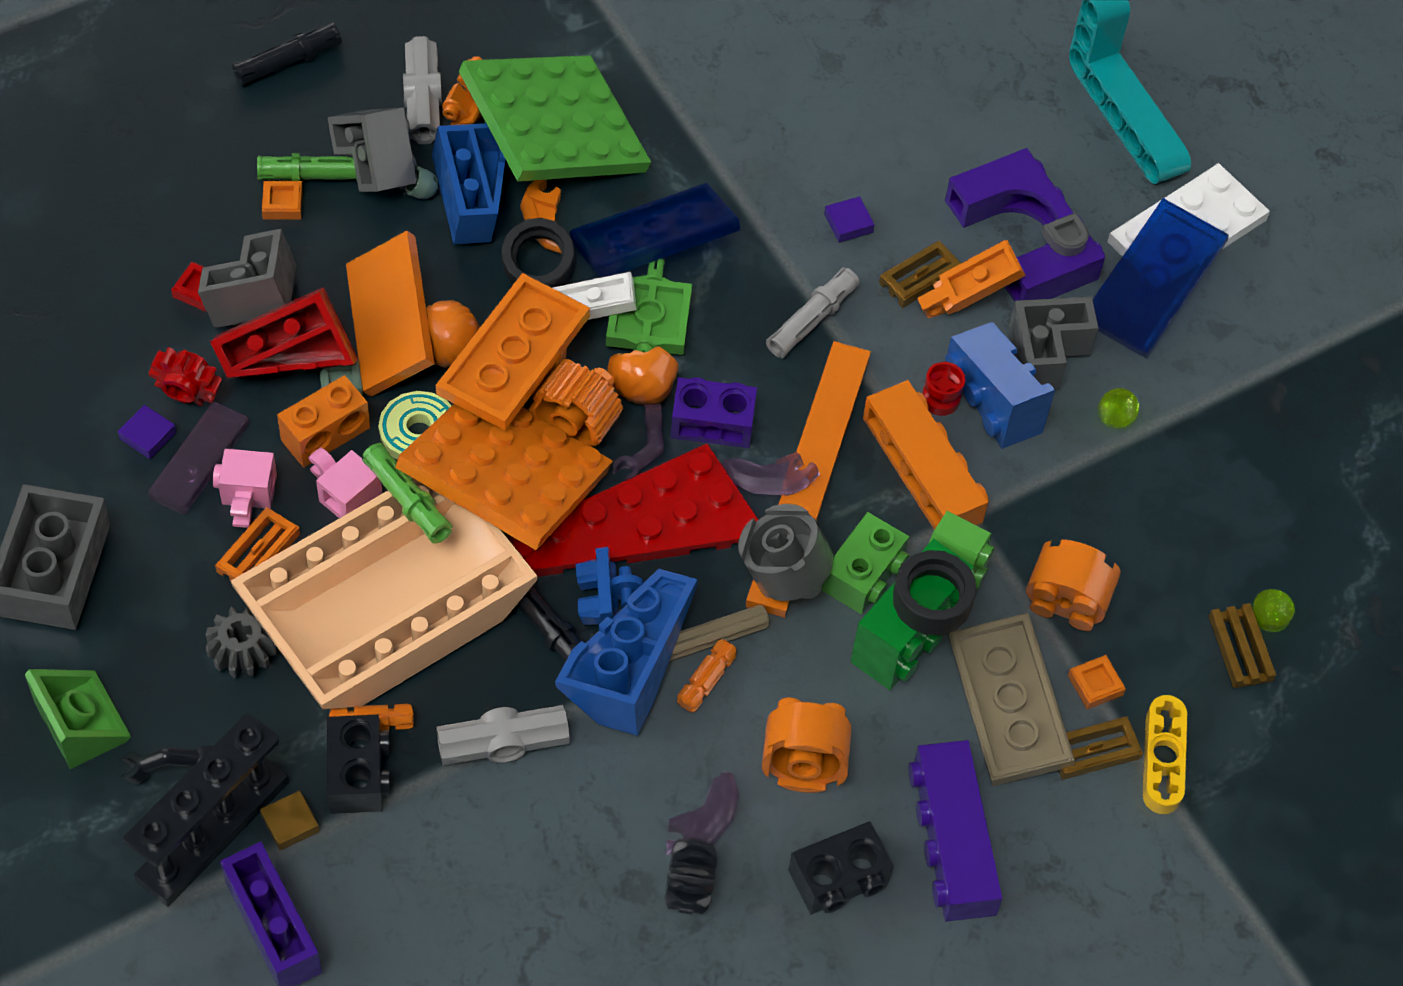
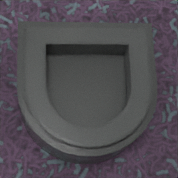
(1066, 235)

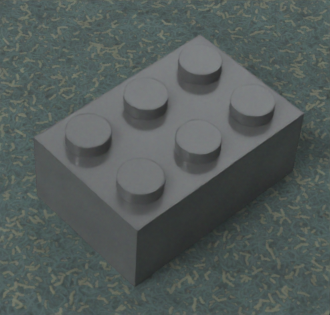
(51, 555)

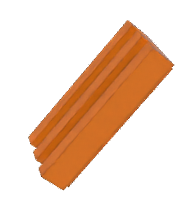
(291, 532)

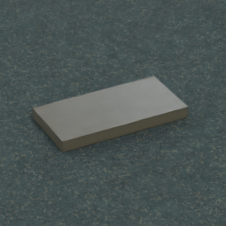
(1011, 699)

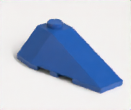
(624, 663)

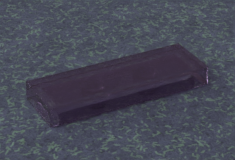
(197, 456)

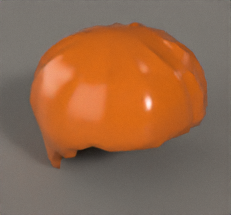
(450, 330)
(643, 376)

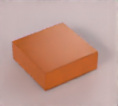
(282, 200)
(1096, 682)

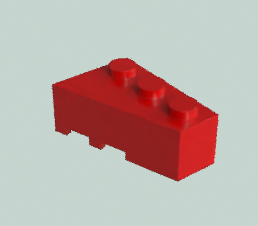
(287, 338)

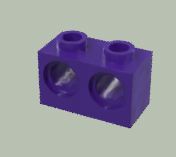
(712, 420)

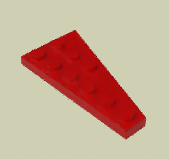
(649, 517)

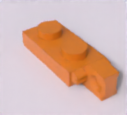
(972, 280)

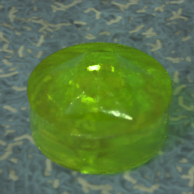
(1118, 408)
(1273, 610)

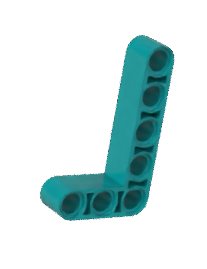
(1119, 93)

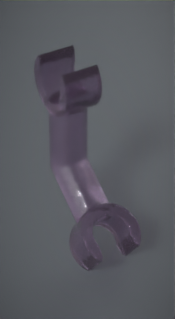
(655, 445)

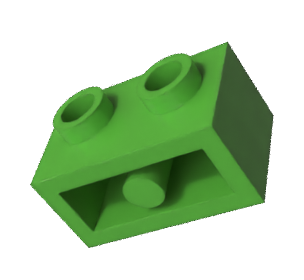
(866, 563)

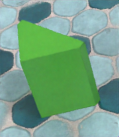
(77, 713)

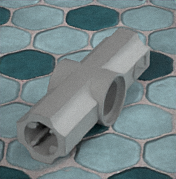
(422, 89)
(503, 735)

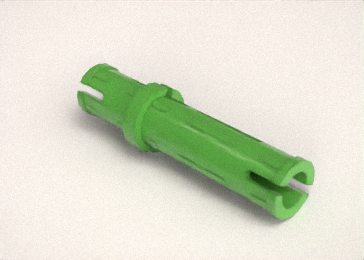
(305, 168)
(416, 504)

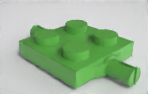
(659, 316)

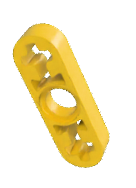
(1154, 768)

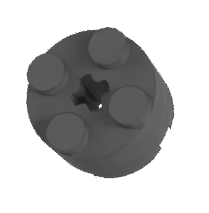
(786, 553)

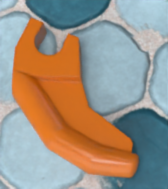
(541, 205)

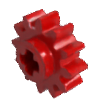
(185, 376)

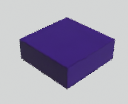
(849, 219)
(147, 431)

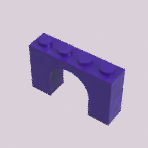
(1021, 186)

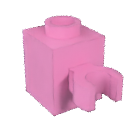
(245, 482)
(343, 484)

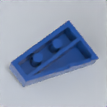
(469, 180)
(999, 385)

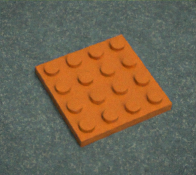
(511, 477)

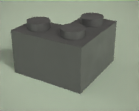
(378, 147)
(253, 284)
(1050, 331)

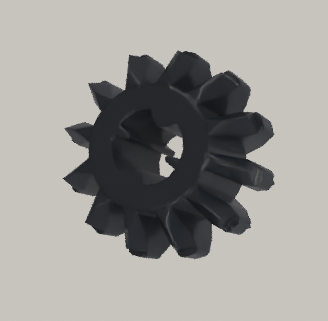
(691, 876)

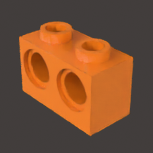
(324, 420)

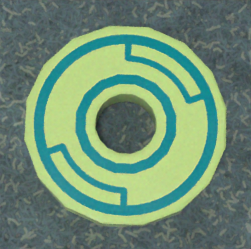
(404, 412)

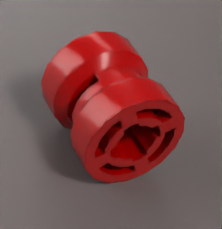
(943, 388)

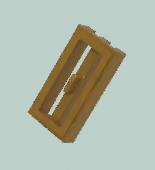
(936, 268)
(1256, 641)
(1107, 760)

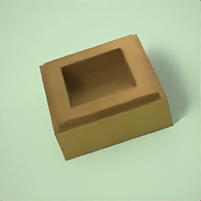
(289, 820)

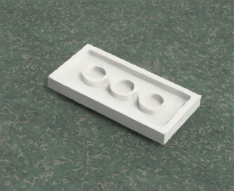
(1211, 197)

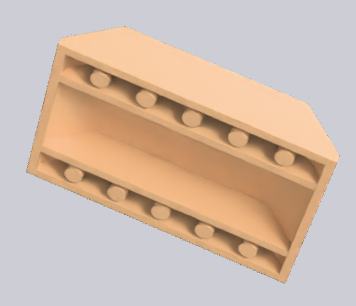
(379, 599)

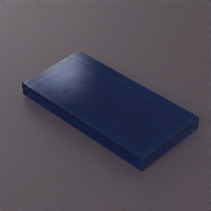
(654, 230)
(1156, 277)

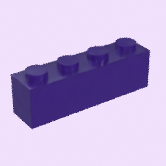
(956, 831)

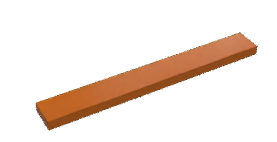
(822, 439)

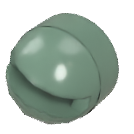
(426, 184)

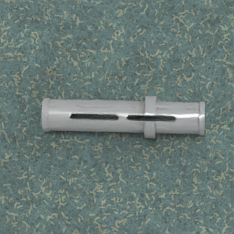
(824, 302)

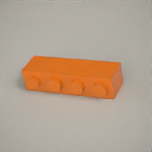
(923, 455)

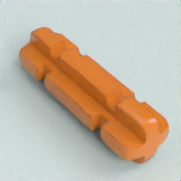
(706, 675)
(400, 716)

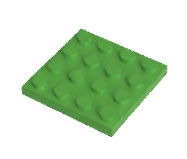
(554, 117)

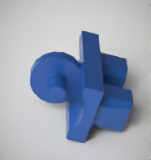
(602, 574)

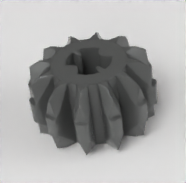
(236, 656)

